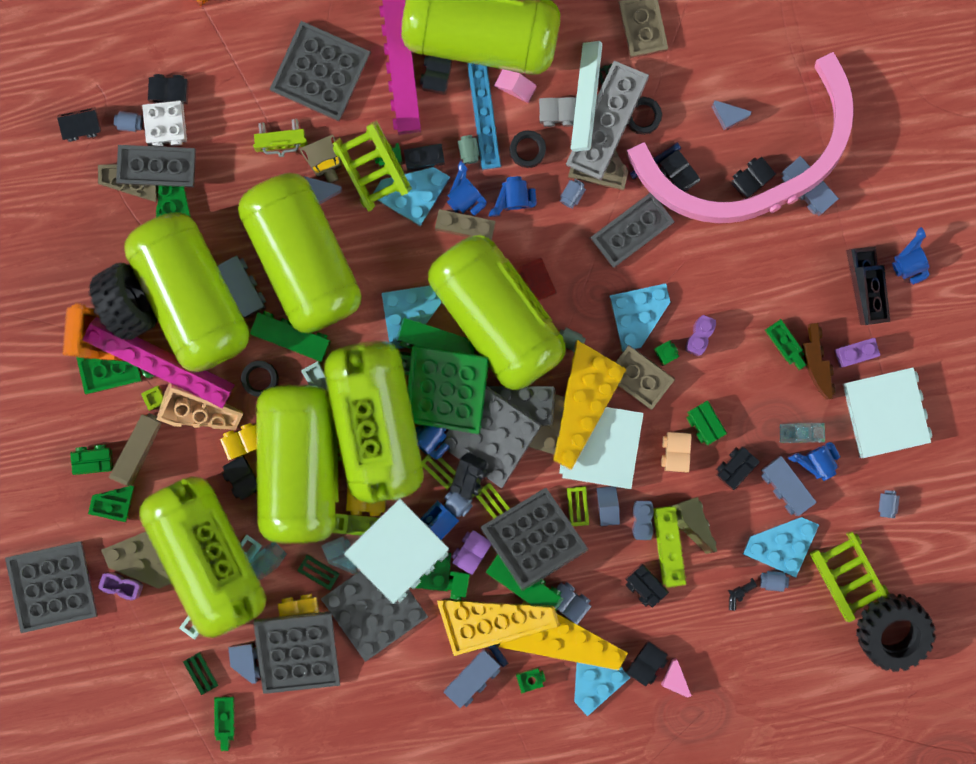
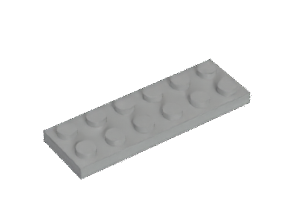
(612, 113)

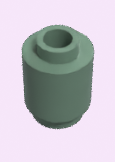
(468, 149)
(570, 338)

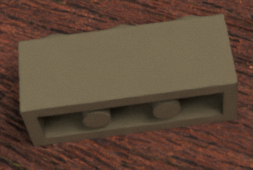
(464, 224)

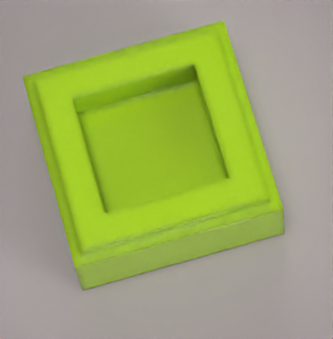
(153, 397)

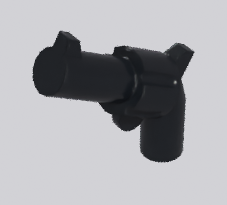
(739, 592)

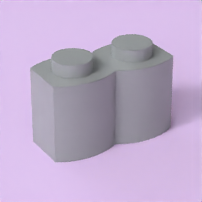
(557, 111)

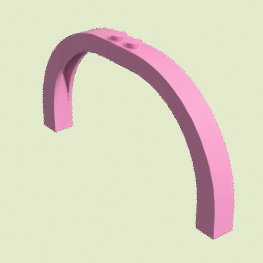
(771, 200)

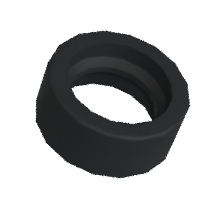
(658, 116)
(527, 163)
(250, 367)

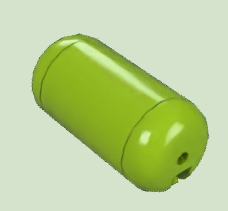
(484, 32)
(299, 252)
(186, 291)
(497, 311)
(374, 421)
(296, 464)
(202, 556)

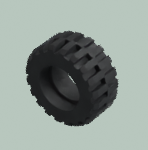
(121, 302)
(909, 650)

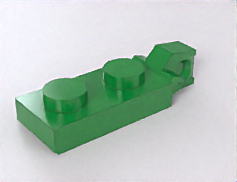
(786, 344)
(224, 721)

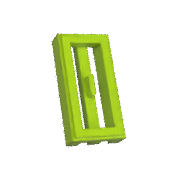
(447, 486)
(576, 490)
(491, 500)

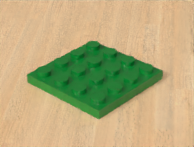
(447, 388)

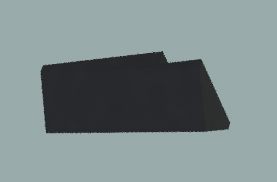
(869, 286)

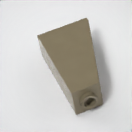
(136, 450)

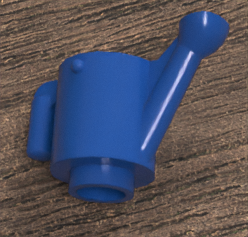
(464, 194)
(514, 196)
(912, 260)
(429, 439)
(819, 461)

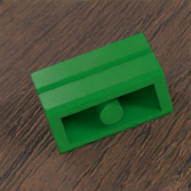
(706, 423)
(91, 461)

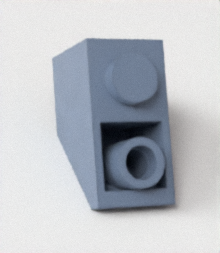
(243, 661)

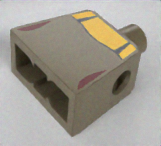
(323, 158)

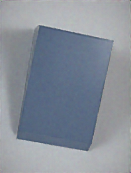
(728, 114)
(324, 190)
(608, 506)

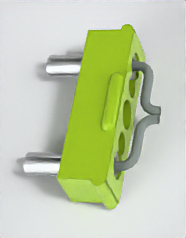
(279, 140)

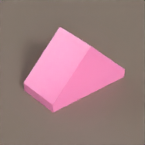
(516, 85)
(675, 680)

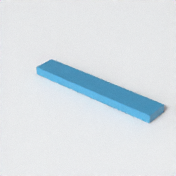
(484, 116)

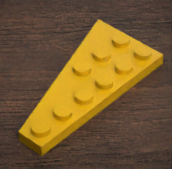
(587, 395)
(485, 624)
(571, 644)

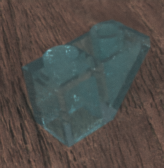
(802, 433)
(335, 554)
(267, 560)

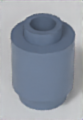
(128, 121)
(572, 193)
(889, 504)
(774, 581)

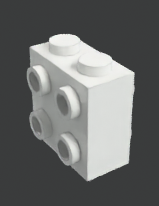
(164, 123)

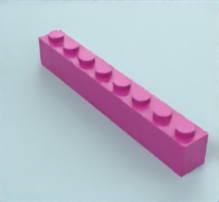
(401, 69)
(160, 363)

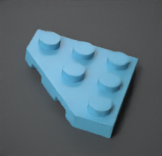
(425, 190)
(413, 303)
(638, 313)
(783, 545)
(595, 685)

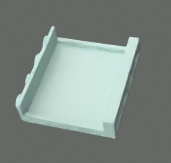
(887, 413)
(610, 450)
(397, 552)

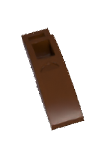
(819, 370)

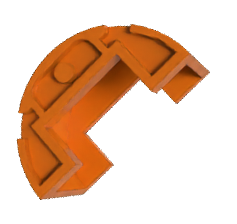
(76, 325)

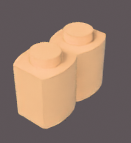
(677, 452)

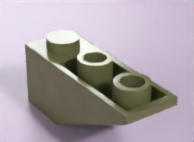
(694, 524)

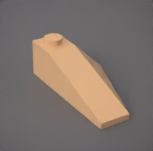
(185, 408)

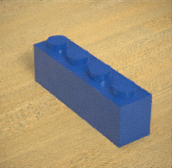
(439, 520)

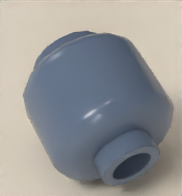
(457, 505)

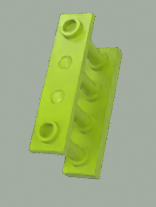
(381, 150)
(669, 546)
(831, 575)

